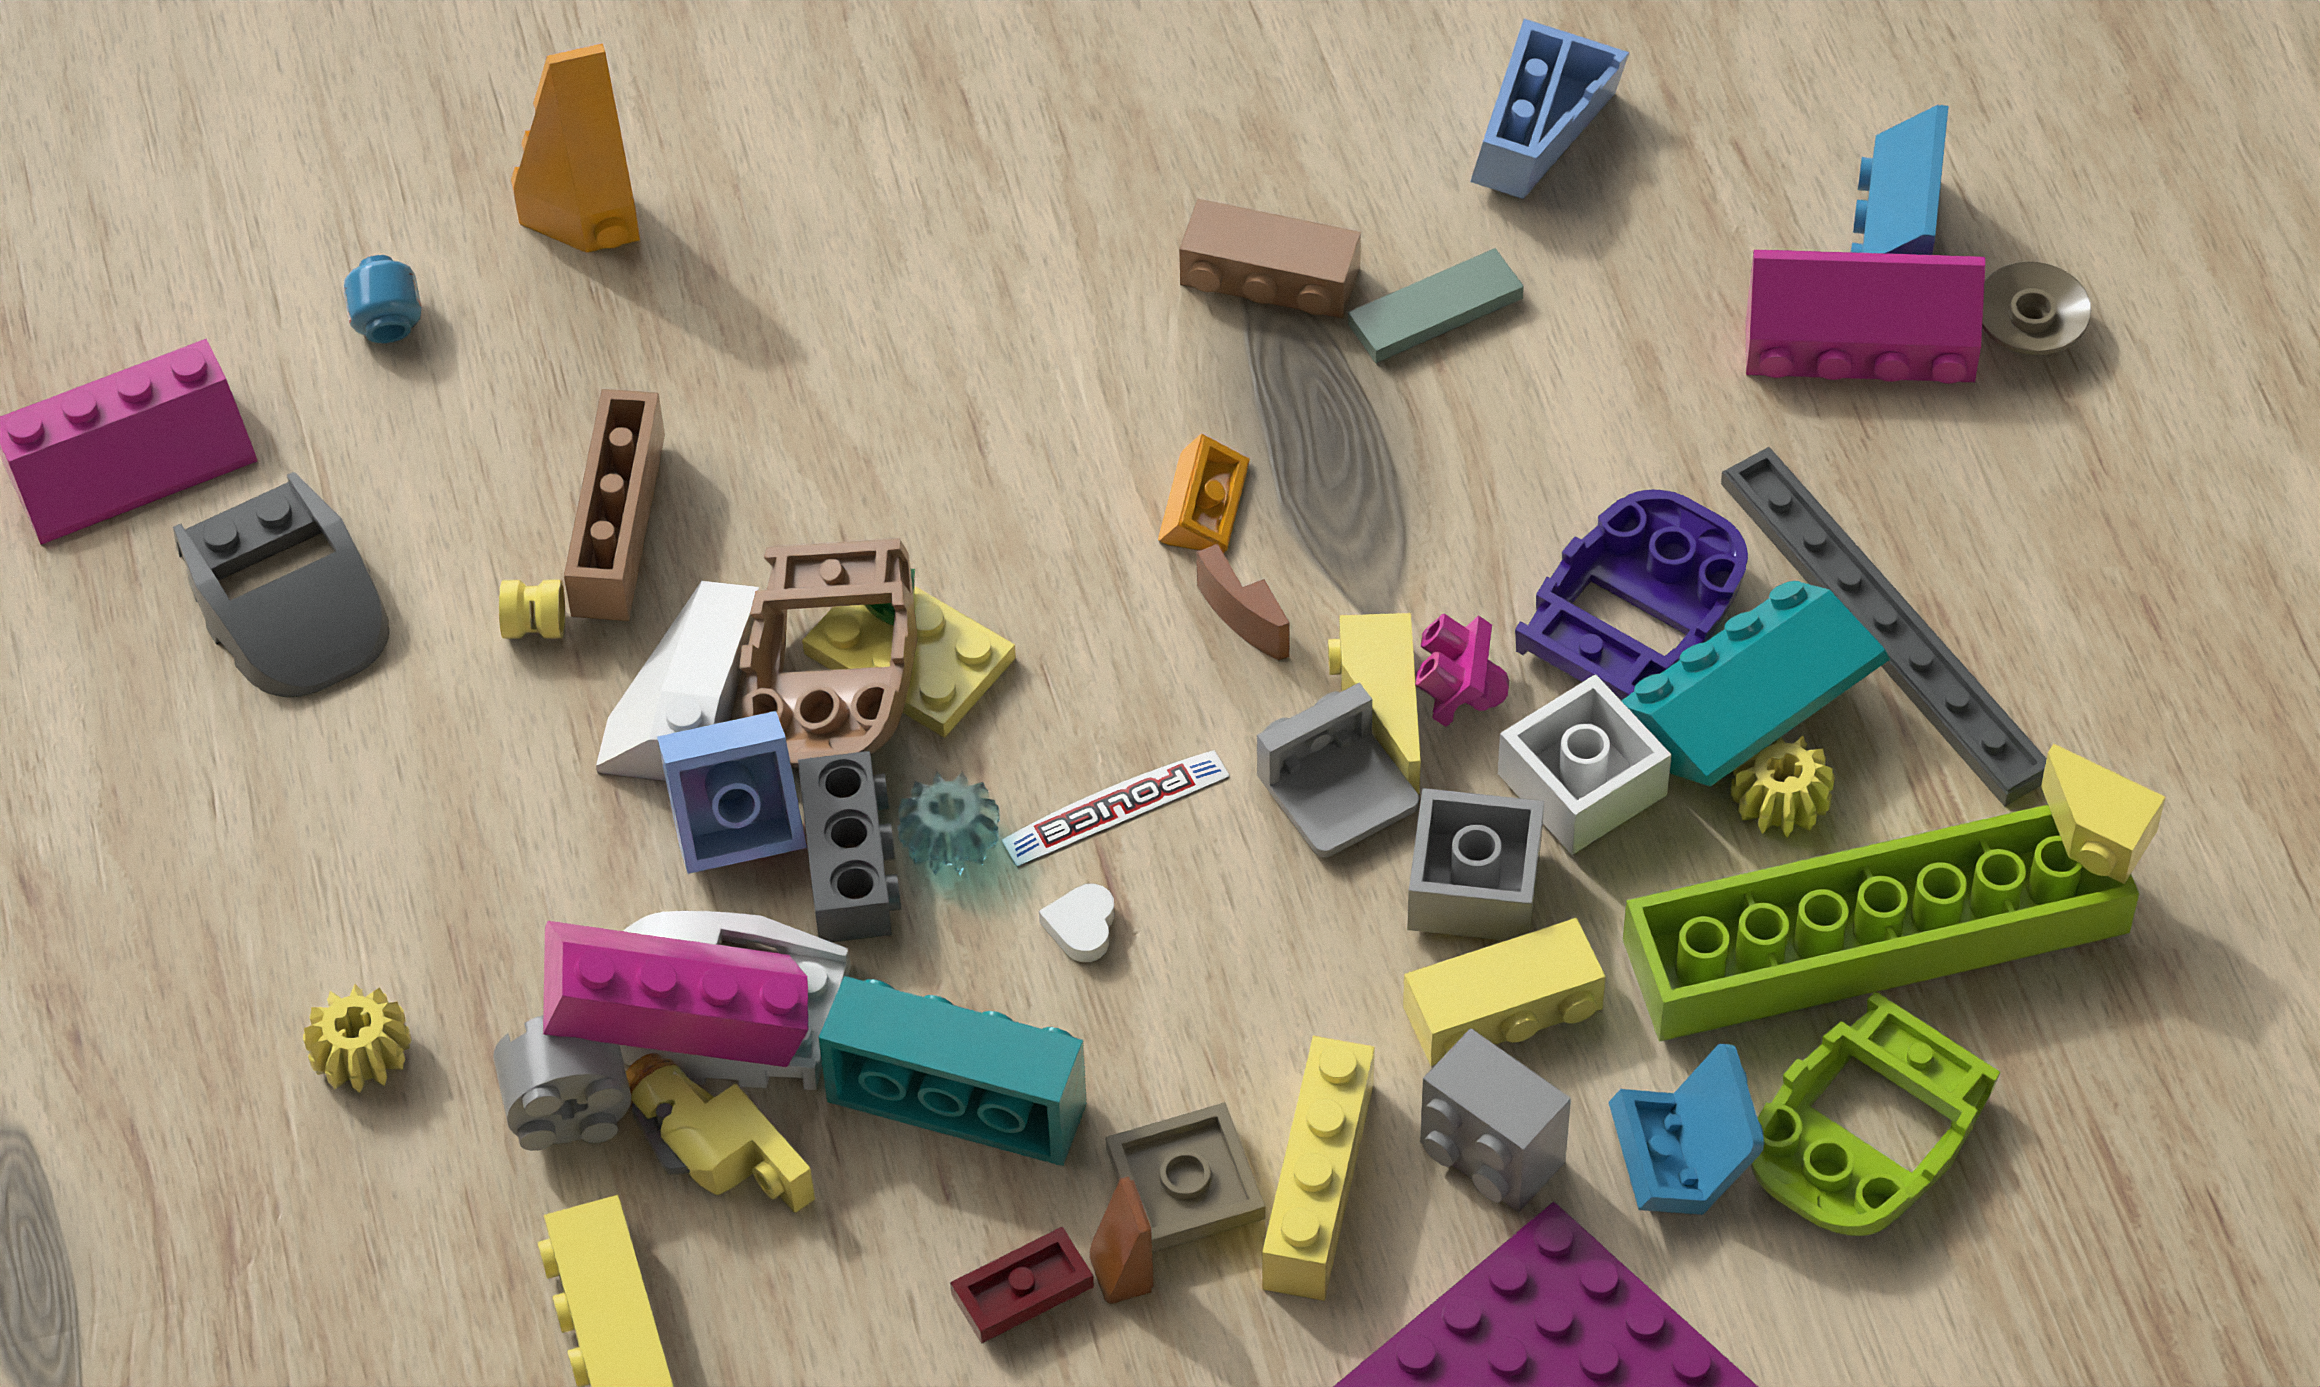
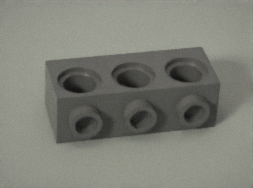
(848, 871)

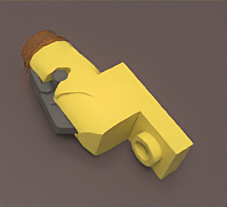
(713, 1137)

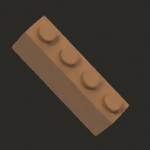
(614, 505)

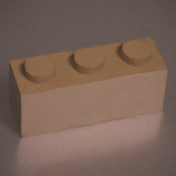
(1270, 258)

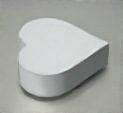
(1081, 921)

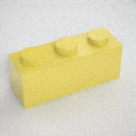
(1505, 989)

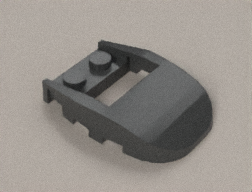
(300, 627)

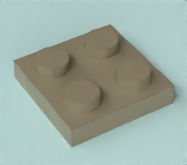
(1189, 1175)

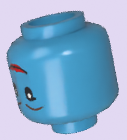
(382, 299)

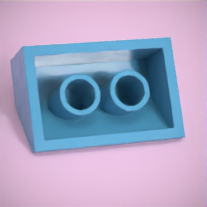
(1902, 186)

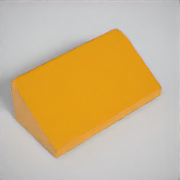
(1204, 496)

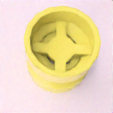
(532, 609)

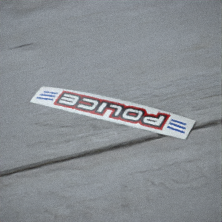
(1114, 806)

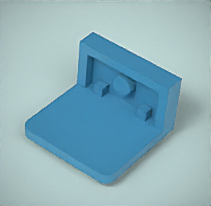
(1689, 1142)

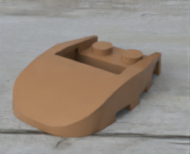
(841, 707)

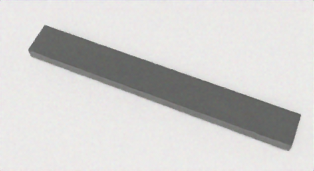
(1918, 657)

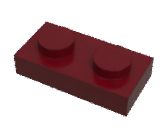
(1022, 1284)

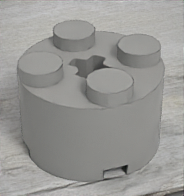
(560, 1087)

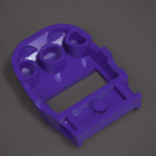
(1654, 554)

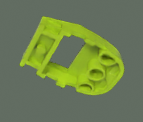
(1836, 1175)

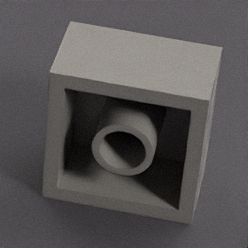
(1475, 865)
(1494, 1121)

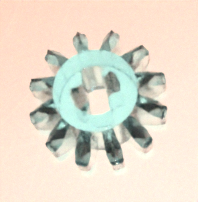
(948, 823)

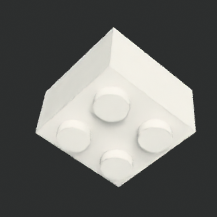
(1585, 763)

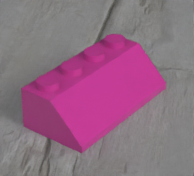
(1864, 316)
(123, 441)
(673, 994)

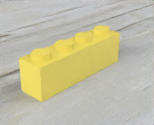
(1318, 1168)
(603, 1297)

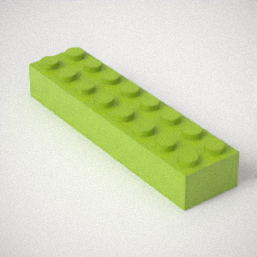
(1866, 921)

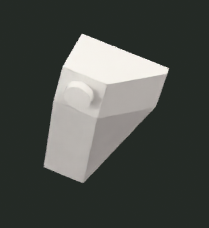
(683, 683)

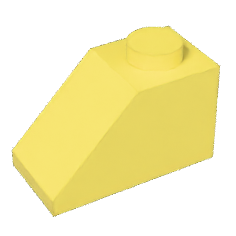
(2099, 813)

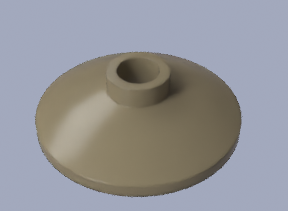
(2046, 295)

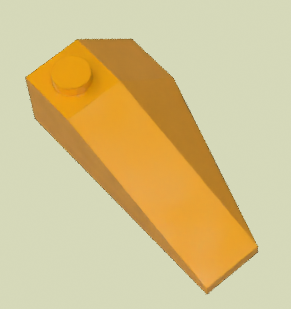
(574, 157)

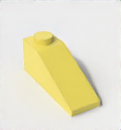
(1381, 657)

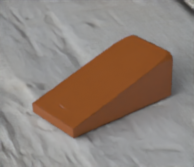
(1123, 1247)

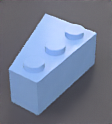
(1544, 104)

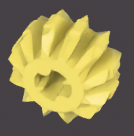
(1784, 786)
(357, 1038)

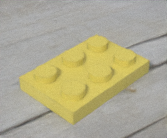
(952, 659)

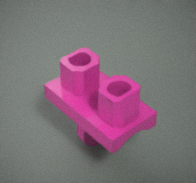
(1460, 668)

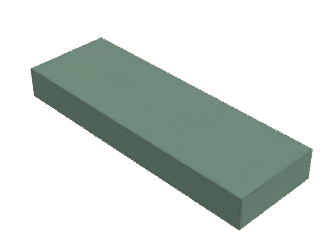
(1435, 305)

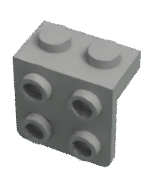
(1333, 772)

